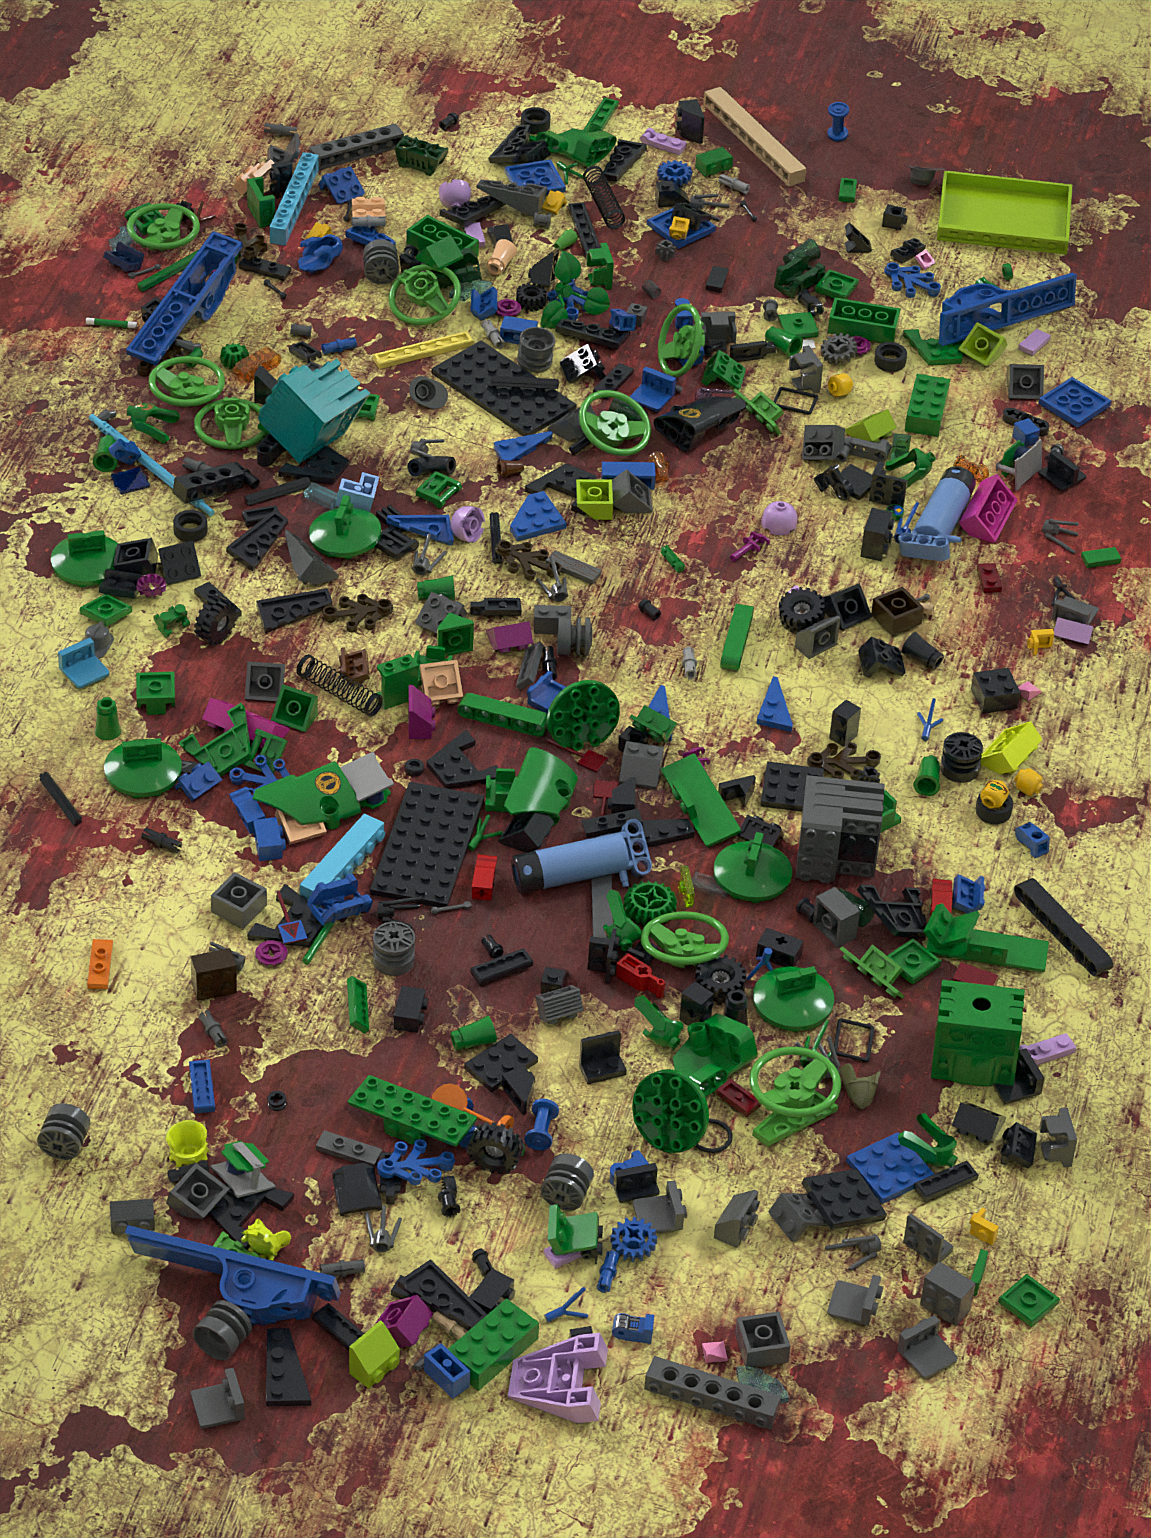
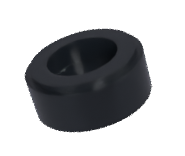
(414, 767)

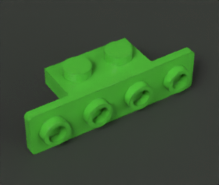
(763, 408)
(880, 966)

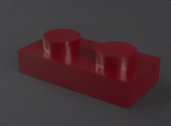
(989, 577)
(738, 1097)

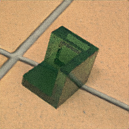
(900, 445)

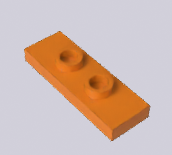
(100, 964)

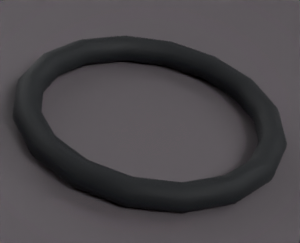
(730, 1136)

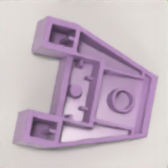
(554, 1378)

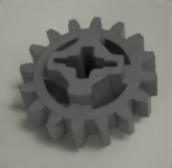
(838, 348)

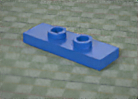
(201, 1086)

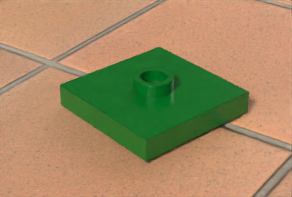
(836, 285)
(799, 324)
(105, 609)
(915, 961)
(1029, 1300)

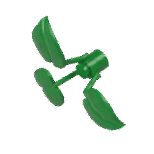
(566, 269)

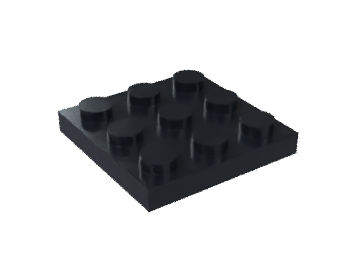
(786, 785)
(844, 1199)

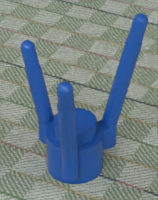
(905, 529)

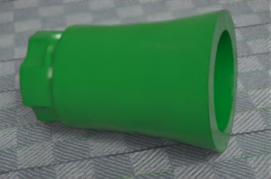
(784, 341)
(103, 459)
(441, 586)
(107, 720)
(927, 779)
(474, 1034)

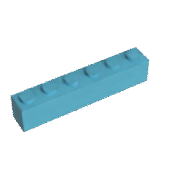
(345, 854)

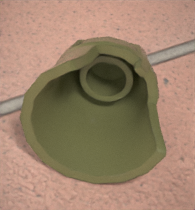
(859, 1090)

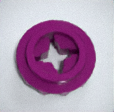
(503, 305)
(863, 345)
(156, 581)
(277, 948)

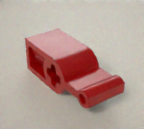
(484, 877)
(941, 894)
(639, 976)

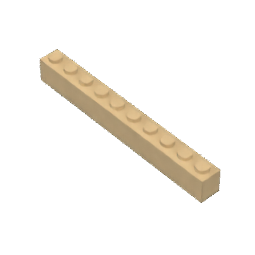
(754, 136)

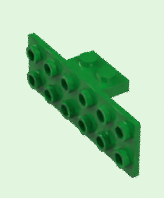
(700, 800)
(998, 950)
(411, 1114)

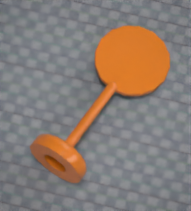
(456, 1097)

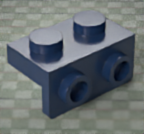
(125, 257)

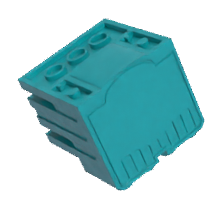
(312, 408)

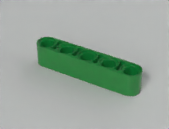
(737, 637)
(503, 714)

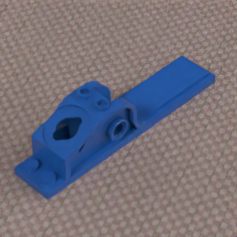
(188, 296)
(973, 303)
(246, 1281)

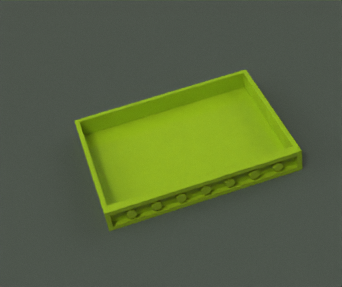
(1005, 212)

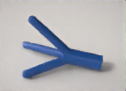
(927, 725)
(764, 960)
(562, 1310)

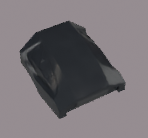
(356, 1188)

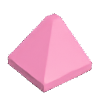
(925, 259)
(1028, 691)
(714, 1352)

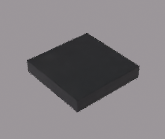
(858, 479)

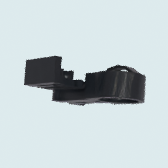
(833, 476)

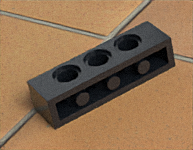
(208, 482)

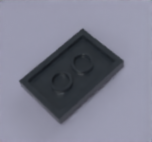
(499, 1059)

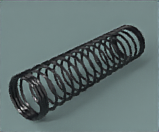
(605, 216)
(307, 673)

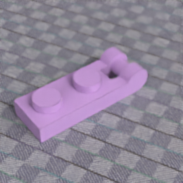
(663, 142)
(1050, 1049)

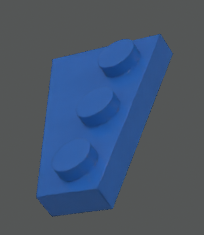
(366, 235)

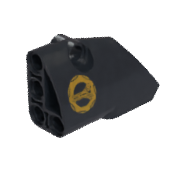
(688, 423)

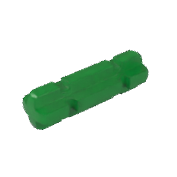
(672, 558)

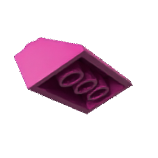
(988, 509)
(217, 716)

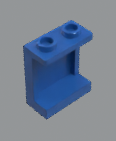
(543, 692)

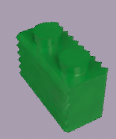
(714, 161)

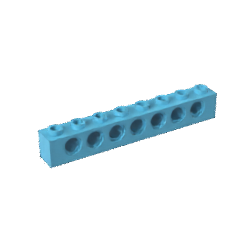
(294, 198)

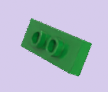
(358, 1004)

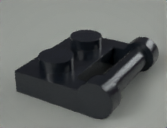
(395, 543)

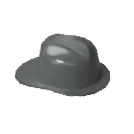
(922, 175)
(428, 392)
(102, 638)

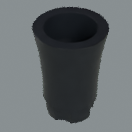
(922, 651)
(736, 1006)

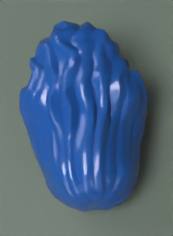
(319, 252)

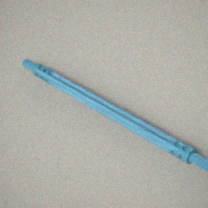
(148, 462)

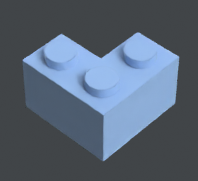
(360, 493)

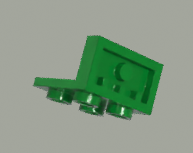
(725, 368)
(654, 723)
(948, 930)
(572, 1232)

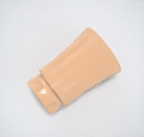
(501, 256)

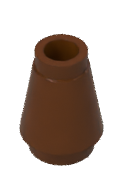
(507, 467)

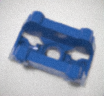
(332, 898)

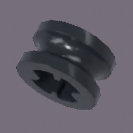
(272, 1098)

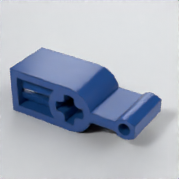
(246, 807)

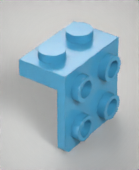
(81, 664)

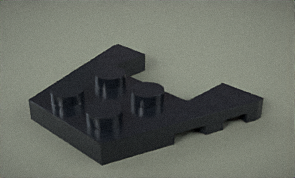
(323, 467)
(562, 480)
(454, 768)
(298, 911)
(899, 917)
(233, 1212)

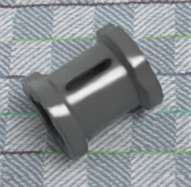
(542, 220)
(770, 307)

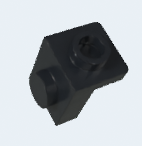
(641, 954)

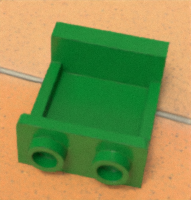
(261, 206)
(396, 678)

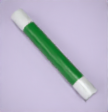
(112, 323)

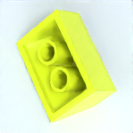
(1011, 748)

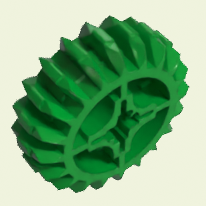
(649, 901)

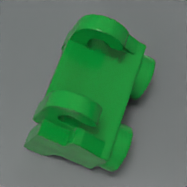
(176, 614)

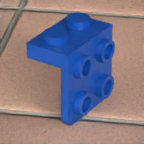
(342, 185)
(655, 389)

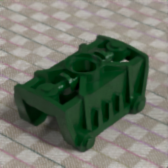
(420, 154)
(462, 269)
(791, 275)

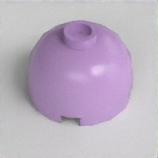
(454, 193)
(779, 518)
(467, 523)

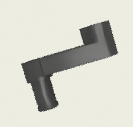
(873, 451)

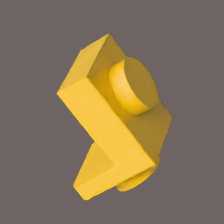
(554, 202)
(679, 228)
(319, 230)
(1040, 639)
(983, 1228)

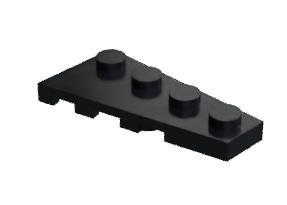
(472, 210)
(284, 1373)

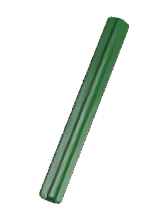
(165, 273)

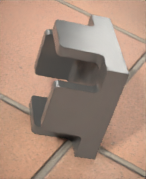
(719, 328)
(810, 370)
(1065, 1138)

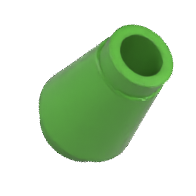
(567, 239)

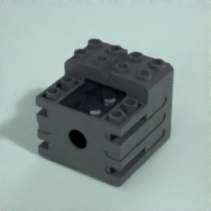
(839, 828)

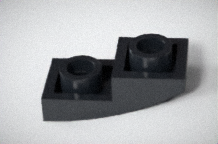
(908, 250)

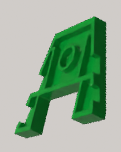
(932, 351)
(227, 749)

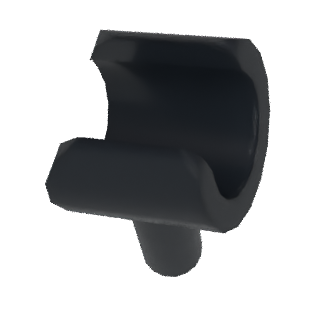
(708, 349)

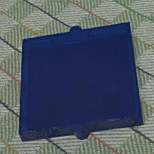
(130, 480)

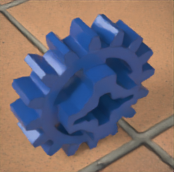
(674, 172)
(633, 1239)

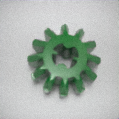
(232, 354)

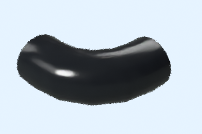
(425, 465)

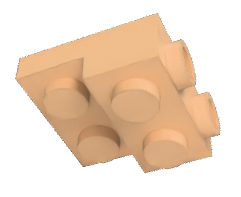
(251, 172)
(374, 207)
(441, 682)
(295, 831)

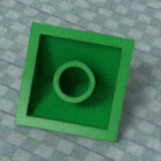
(440, 254)
(455, 634)
(295, 708)

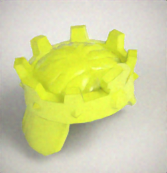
(187, 1142)
(264, 1241)

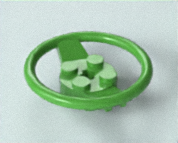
(164, 232)
(424, 291)
(685, 344)
(185, 388)
(232, 417)
(613, 427)
(682, 946)
(796, 1088)

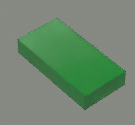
(847, 190)
(1101, 557)
(979, 1269)

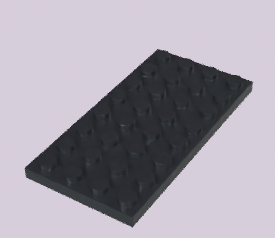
(517, 407)
(427, 844)

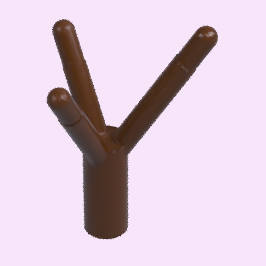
(198, 216)

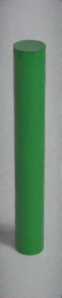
(317, 943)

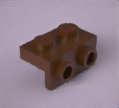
(354, 665)

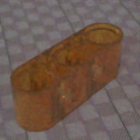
(247, 367)

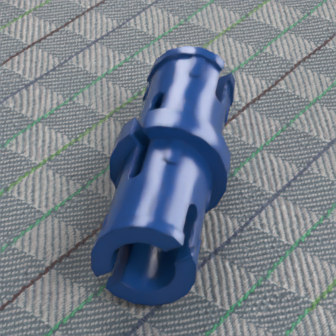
(338, 345)
(608, 1271)

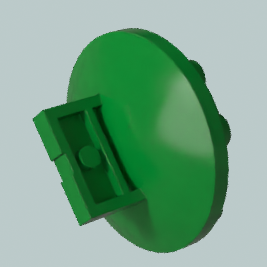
(345, 531)
(84, 558)
(583, 714)
(142, 767)
(752, 870)
(793, 998)
(670, 1111)

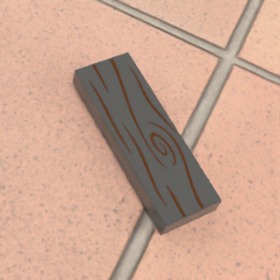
(576, 568)

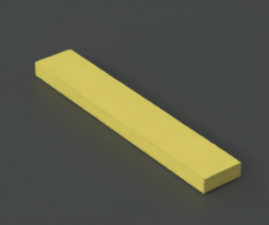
(423, 350)

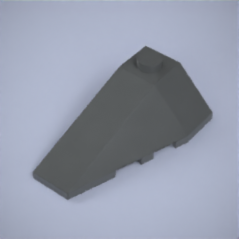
(525, 199)
(307, 563)

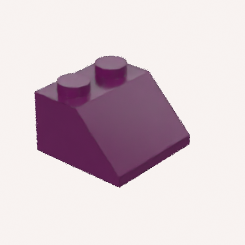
(509, 636)
(420, 715)
(406, 1320)

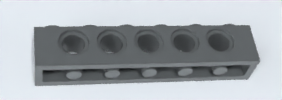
(357, 146)
(712, 1392)

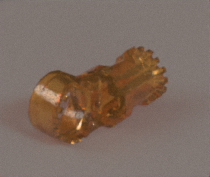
(661, 467)
(973, 468)

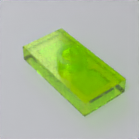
(686, 887)

